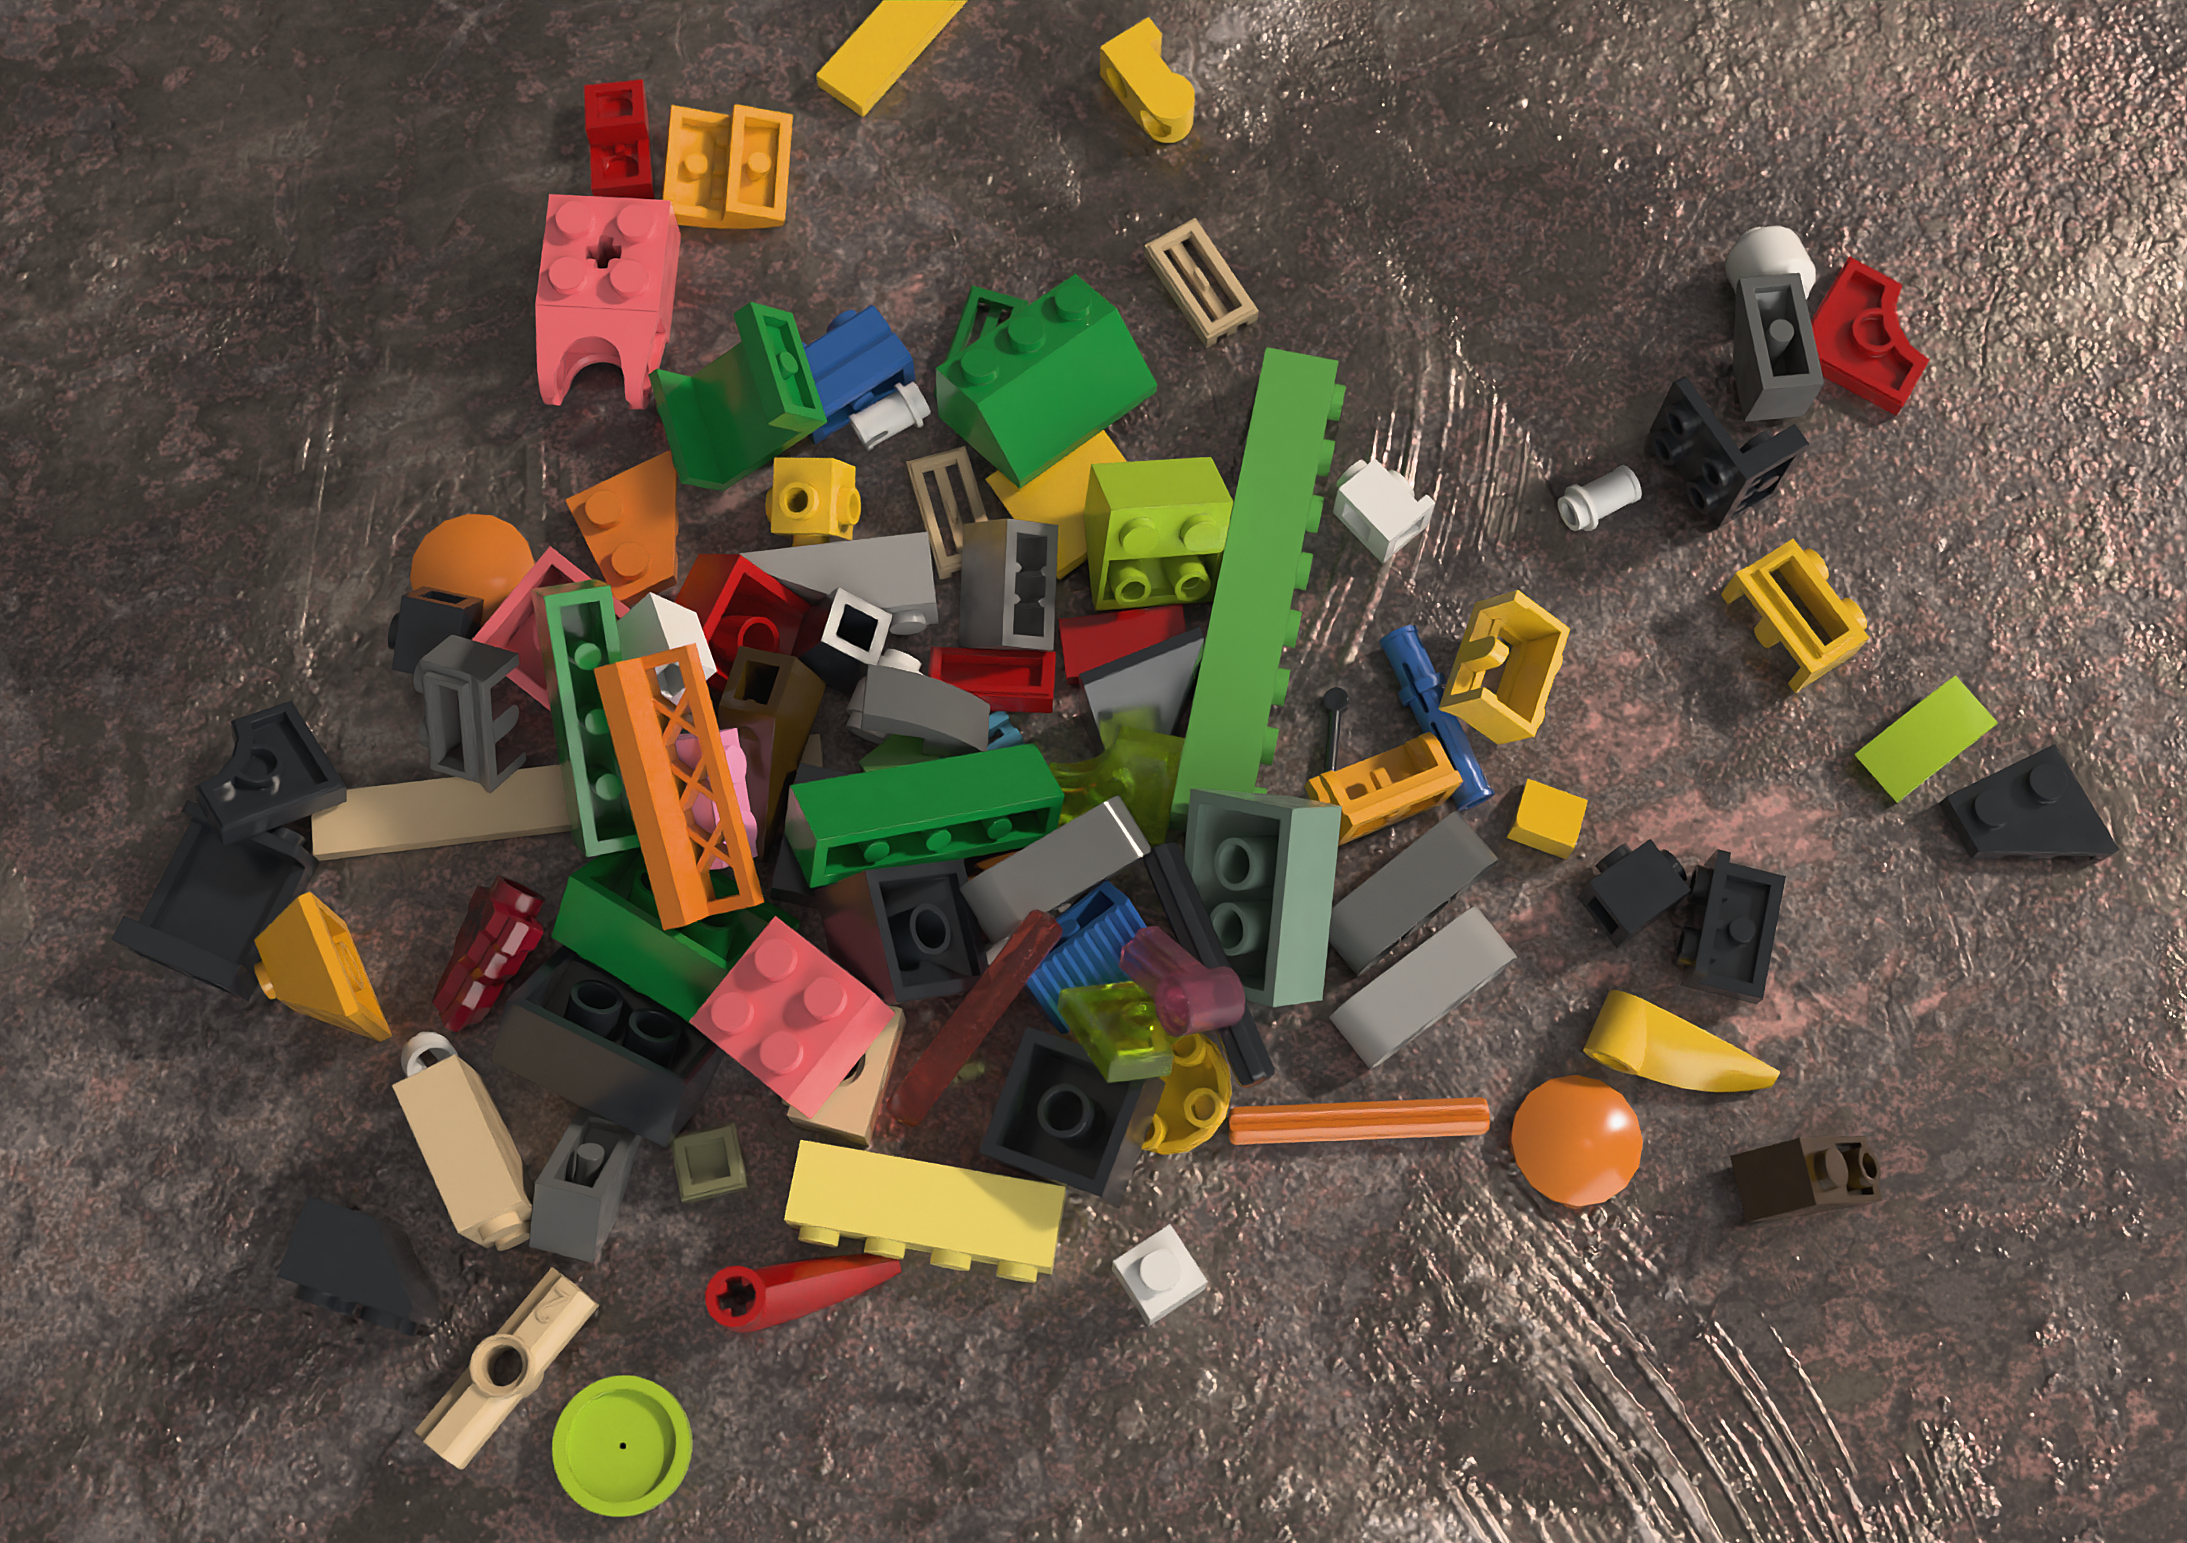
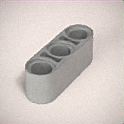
(1422, 987)

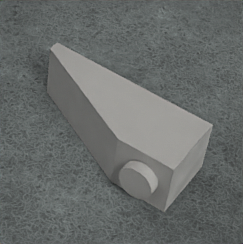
(883, 571)

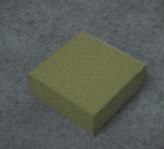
(709, 1163)

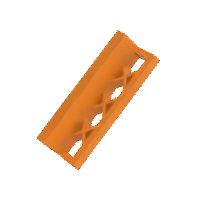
(658, 789)

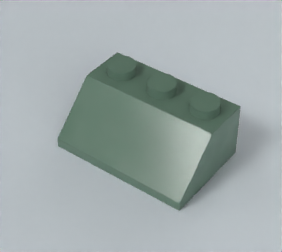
(1267, 886)

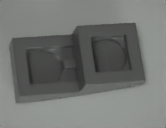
(927, 708)

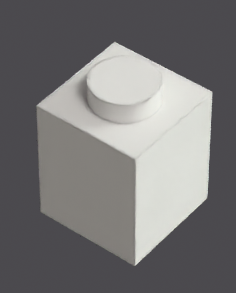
(660, 626)
(1159, 1275)

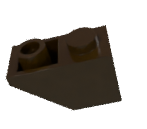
(1806, 1177)

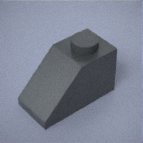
(1774, 348)
(582, 1187)

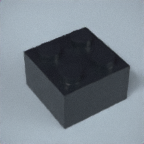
(1068, 1122)

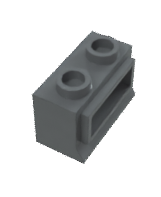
(459, 714)

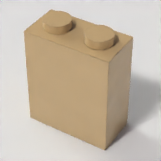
(469, 1153)

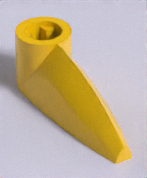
(1667, 1049)

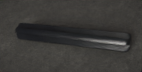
(1198, 937)

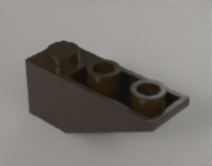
(773, 707)

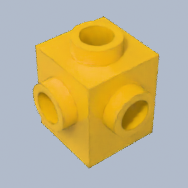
(813, 500)

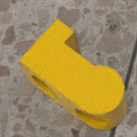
(1145, 85)

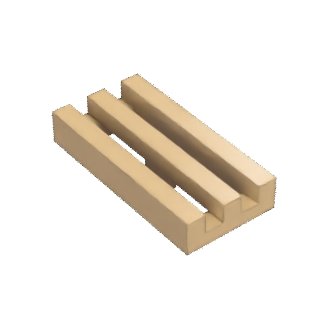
(1224, 322)
(938, 464)

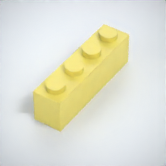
(925, 1209)

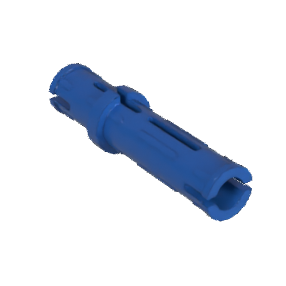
(1423, 693)

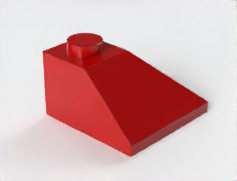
(740, 608)

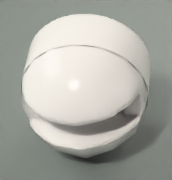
(431, 1041)

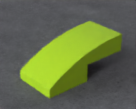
(1926, 739)

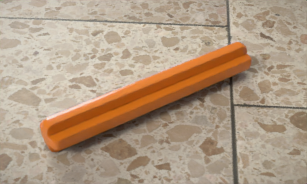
(1358, 1120)

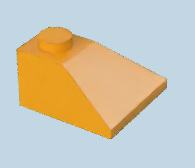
(317, 969)

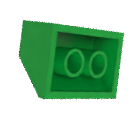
(1044, 381)
(615, 923)

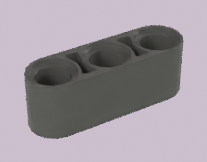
(1056, 868)
(1408, 892)

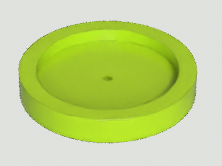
(590, 1440)

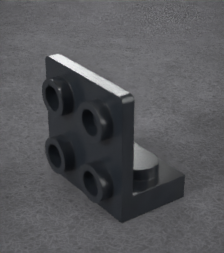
(1716, 472)

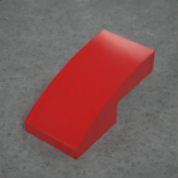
(619, 140)

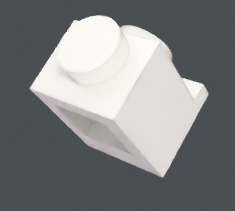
(1380, 508)

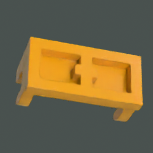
(1387, 786)

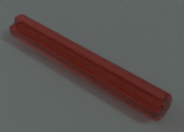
(974, 1017)

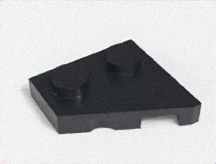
(2029, 812)

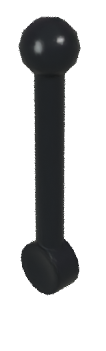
(1337, 703)

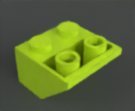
(1155, 532)

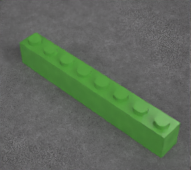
(1258, 577)

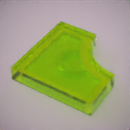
(1138, 768)
(1118, 1030)

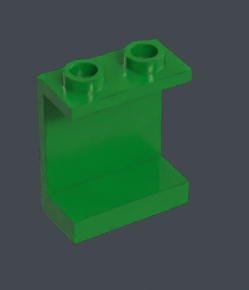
(741, 404)

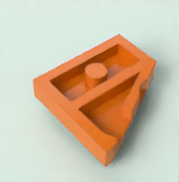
(633, 528)

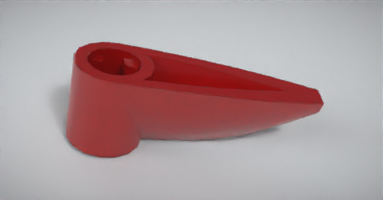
(795, 1288)

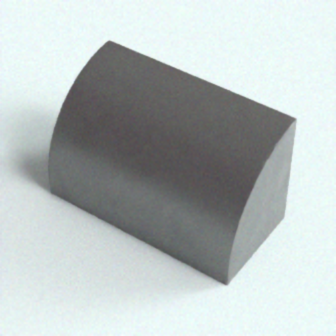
(1008, 585)

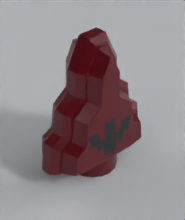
(488, 950)

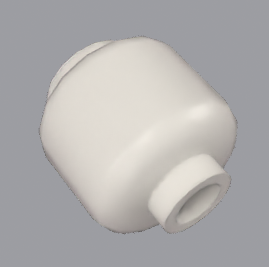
(1769, 252)

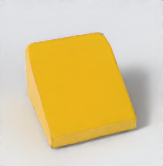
(1547, 819)

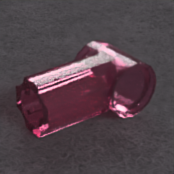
(1184, 991)

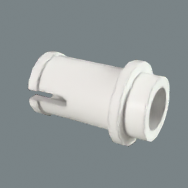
(890, 415)
(1587, 504)

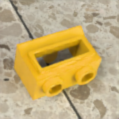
(1781, 620)
(1528, 674)

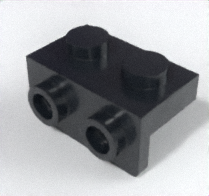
(1730, 929)

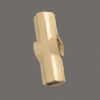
(476, 1401)

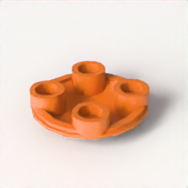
(473, 558)
(1576, 1140)

